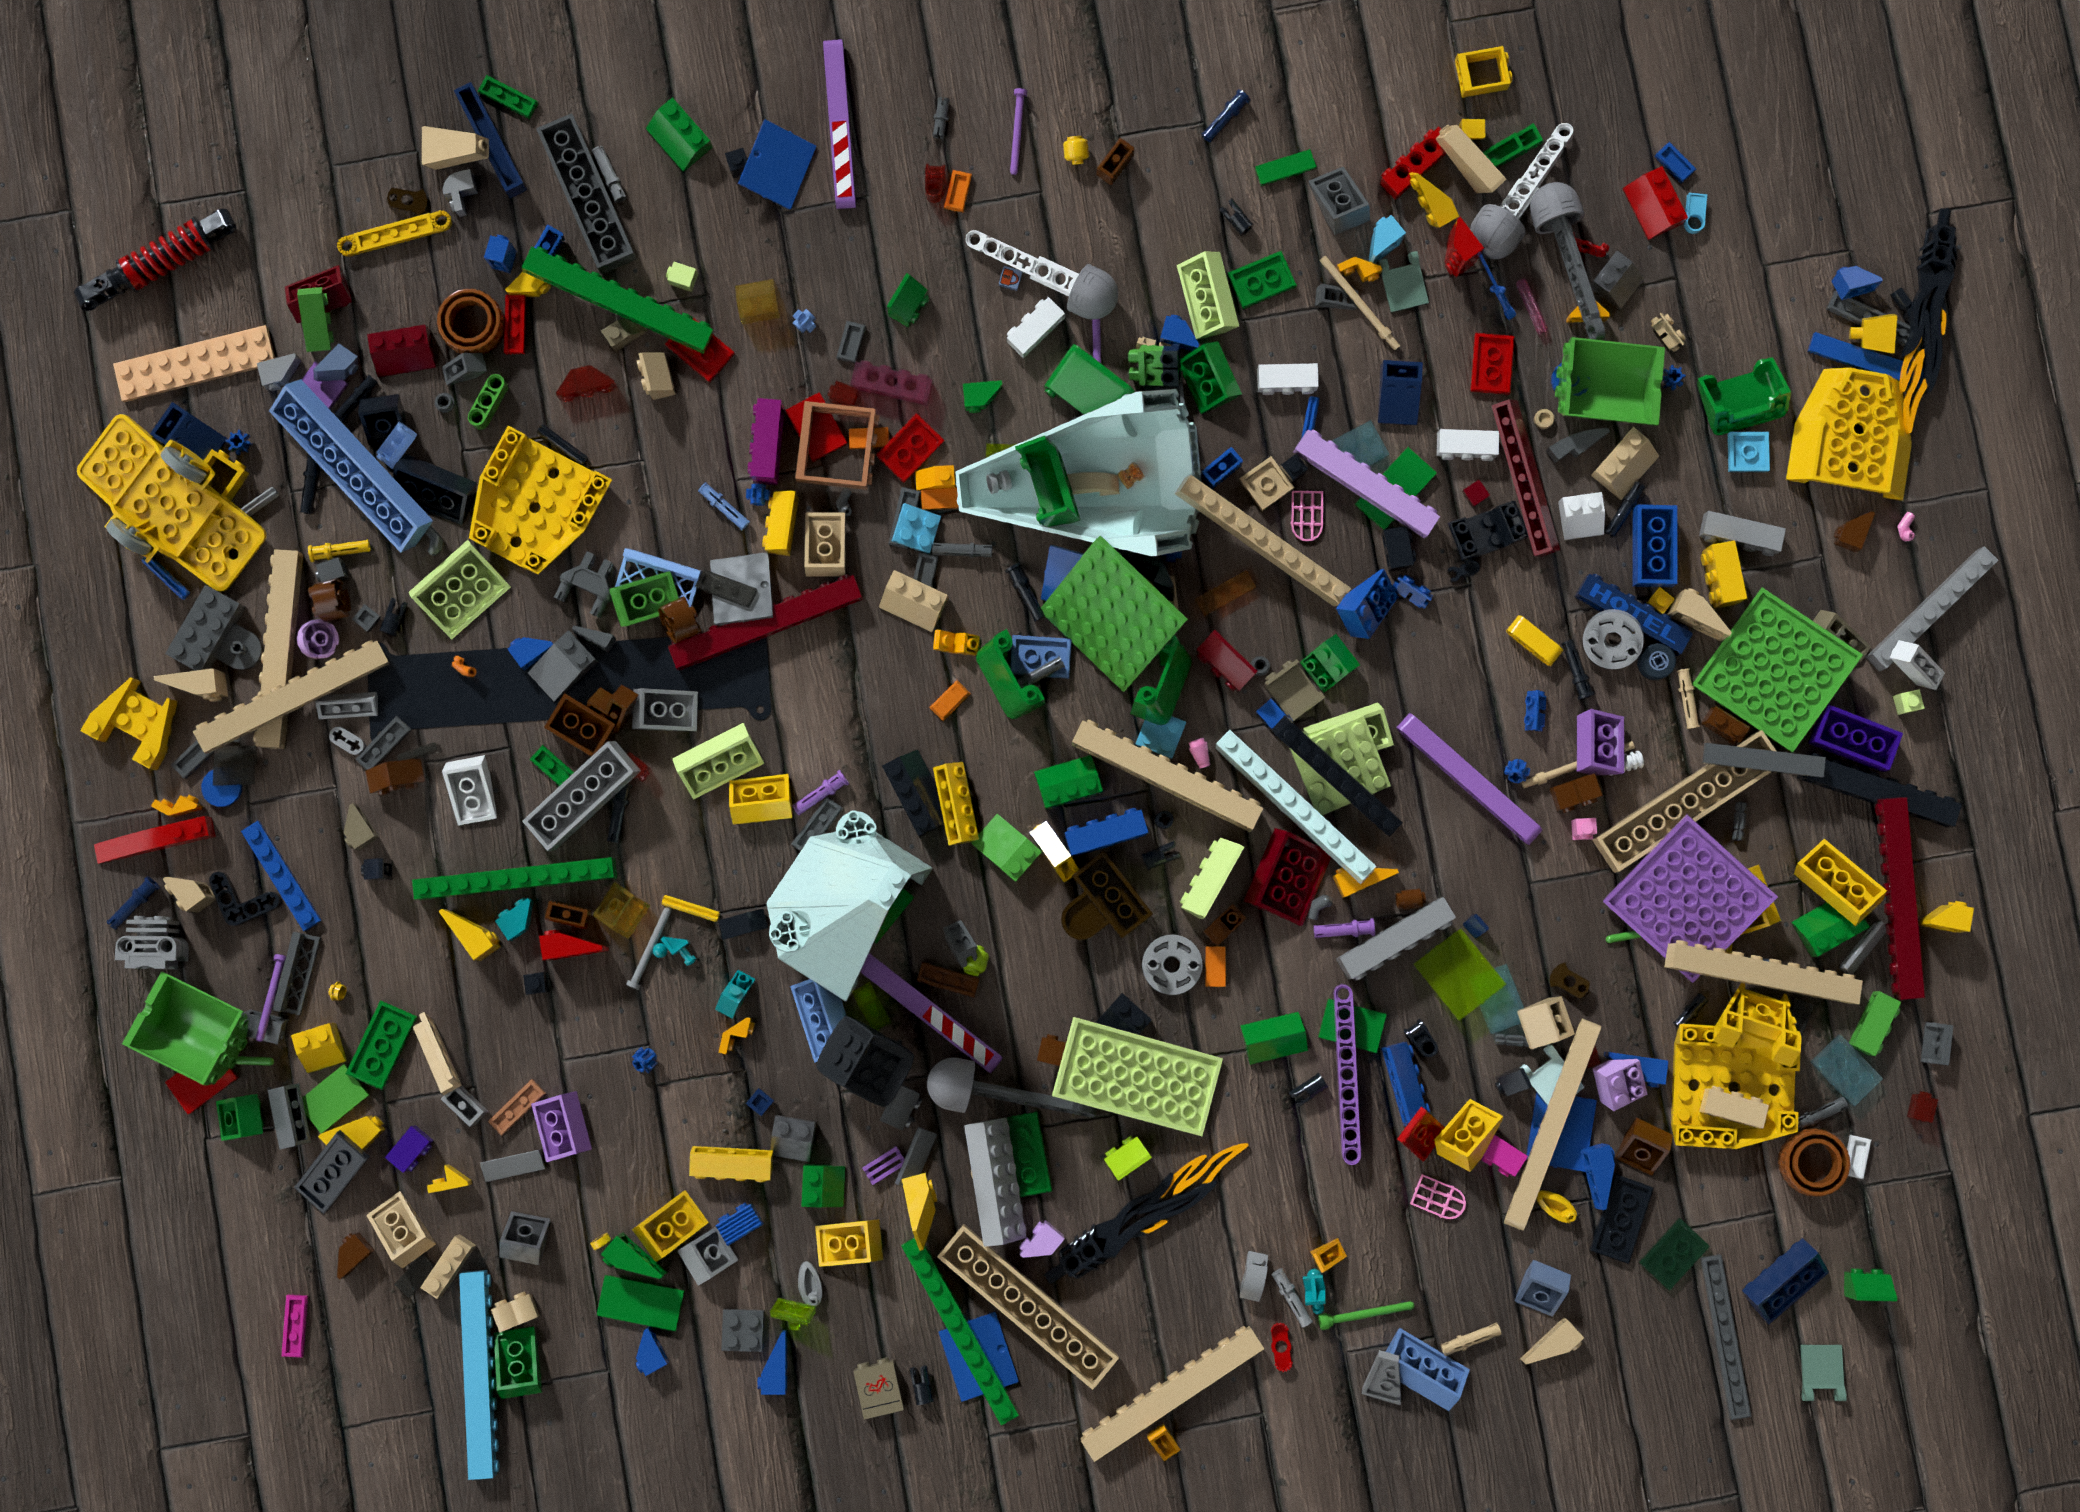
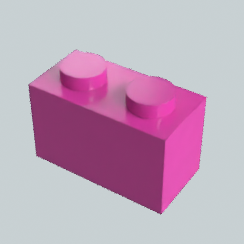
(1504, 1156)

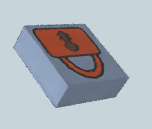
(1010, 278)

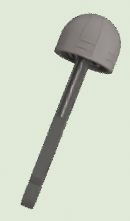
(1555, 210)
(952, 1083)

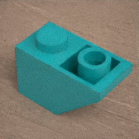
(517, 920)
(734, 994)

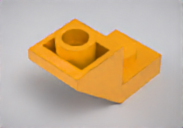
(1365, 269)
(956, 642)
(182, 806)
(741, 1029)

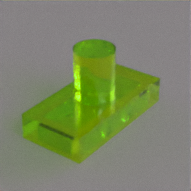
(793, 1312)

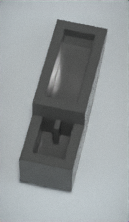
(1576, 443)

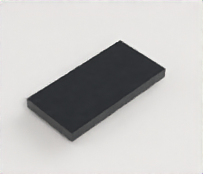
(332, 1172)
(1622, 1219)

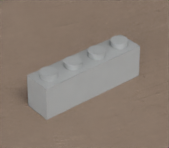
(1746, 533)

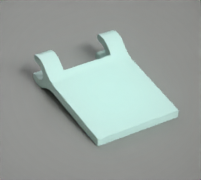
(1546, 1076)

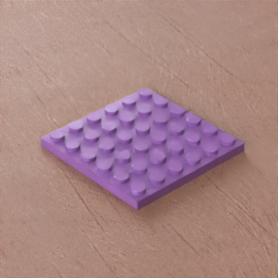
(1689, 893)

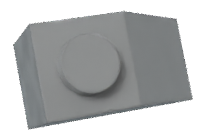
(278, 371)

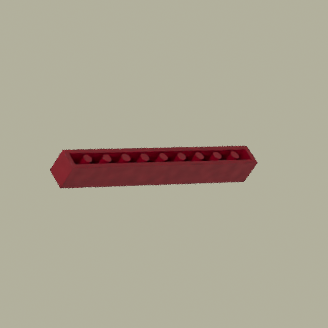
(785, 616)
(1900, 898)

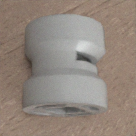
(999, 482)

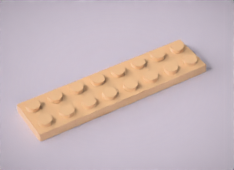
(193, 363)

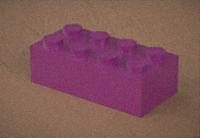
(767, 443)

